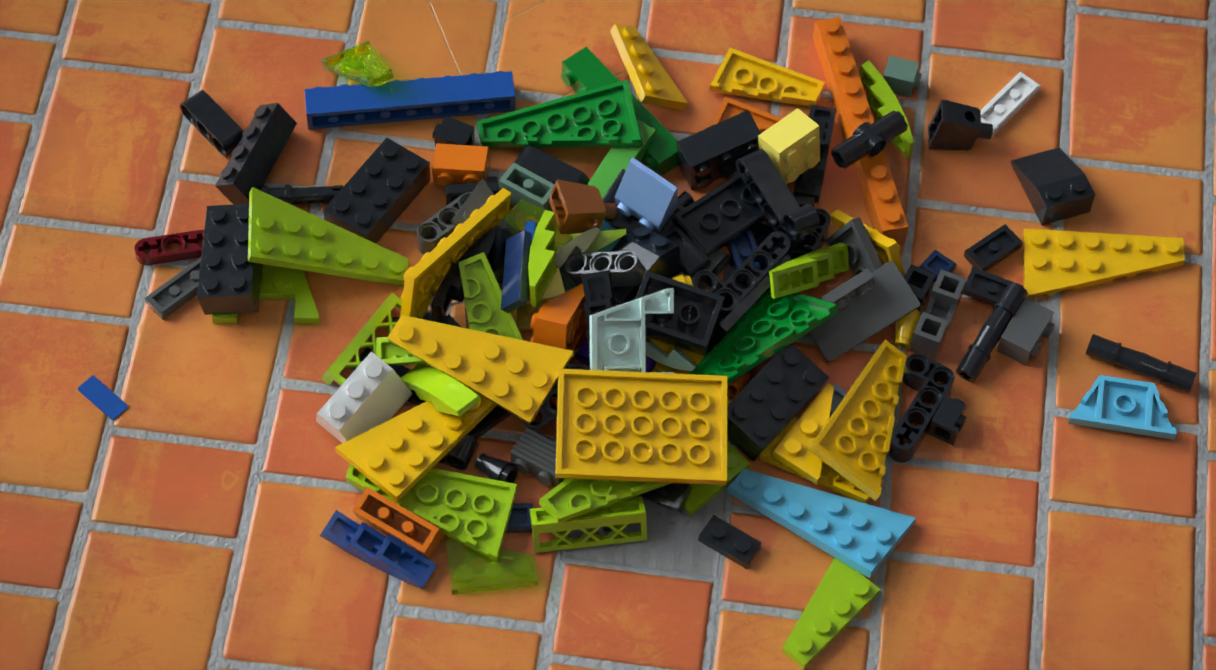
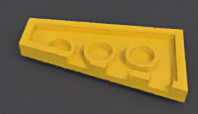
(645, 71)

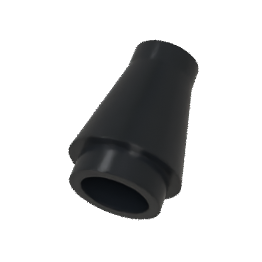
(496, 468)

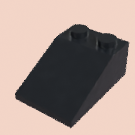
(1054, 185)
(654, 252)

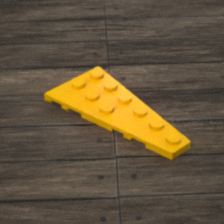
(1086, 259)
(500, 368)

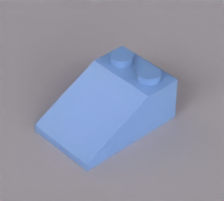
(646, 196)

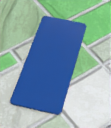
(102, 397)

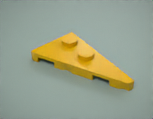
(886, 247)
(794, 446)

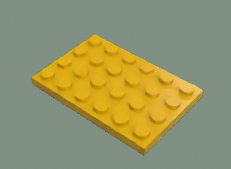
(641, 427)

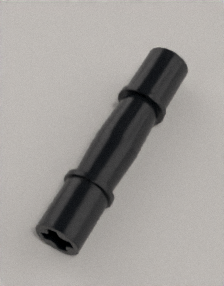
(991, 332)
(1141, 363)

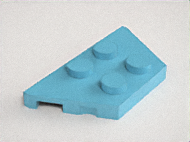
(1124, 407)

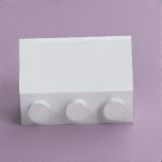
(364, 400)

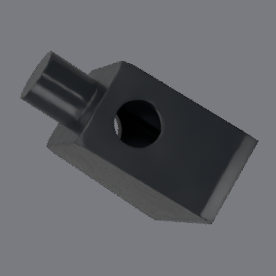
(956, 127)

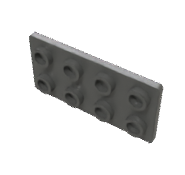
(865, 308)

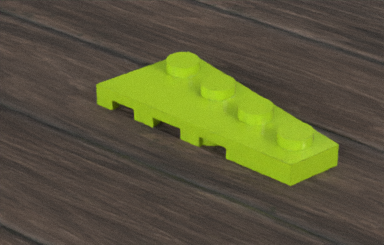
(484, 299)
(831, 609)

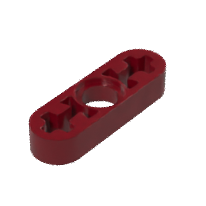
(164, 241)

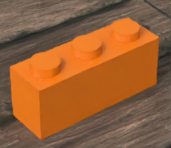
(398, 522)

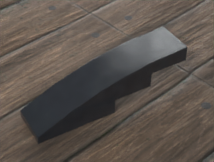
(811, 180)
(451, 286)
(598, 295)

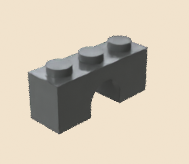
(938, 314)

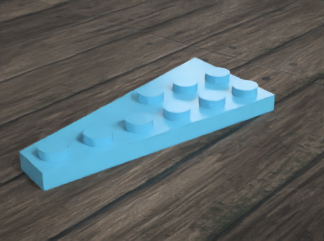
(838, 525)

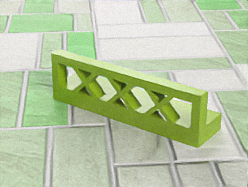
(360, 339)
(614, 516)

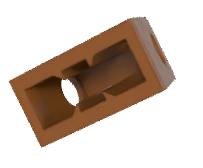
(579, 207)

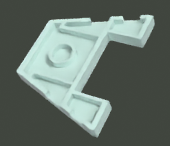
(619, 333)

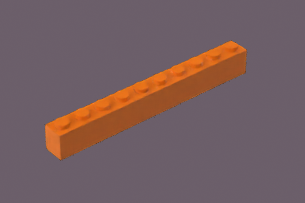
(852, 111)

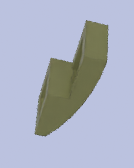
(581, 242)

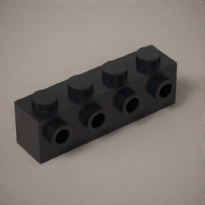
(256, 153)

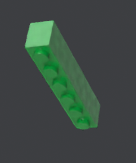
(586, 72)

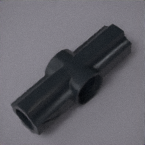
(869, 139)

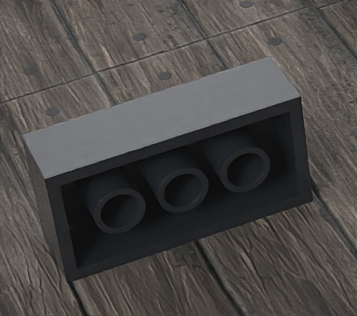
(379, 191)
(226, 277)
(772, 400)

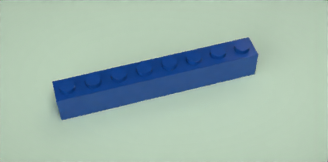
(410, 100)

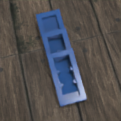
(378, 550)

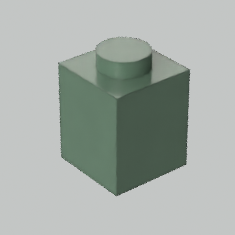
(902, 75)

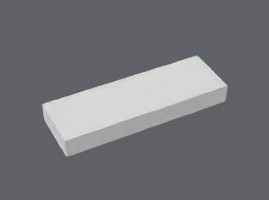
(1009, 101)

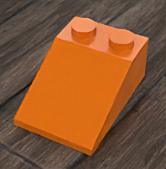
(561, 320)

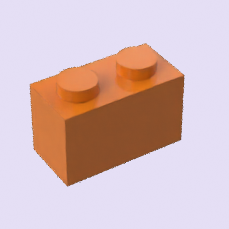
(460, 164)

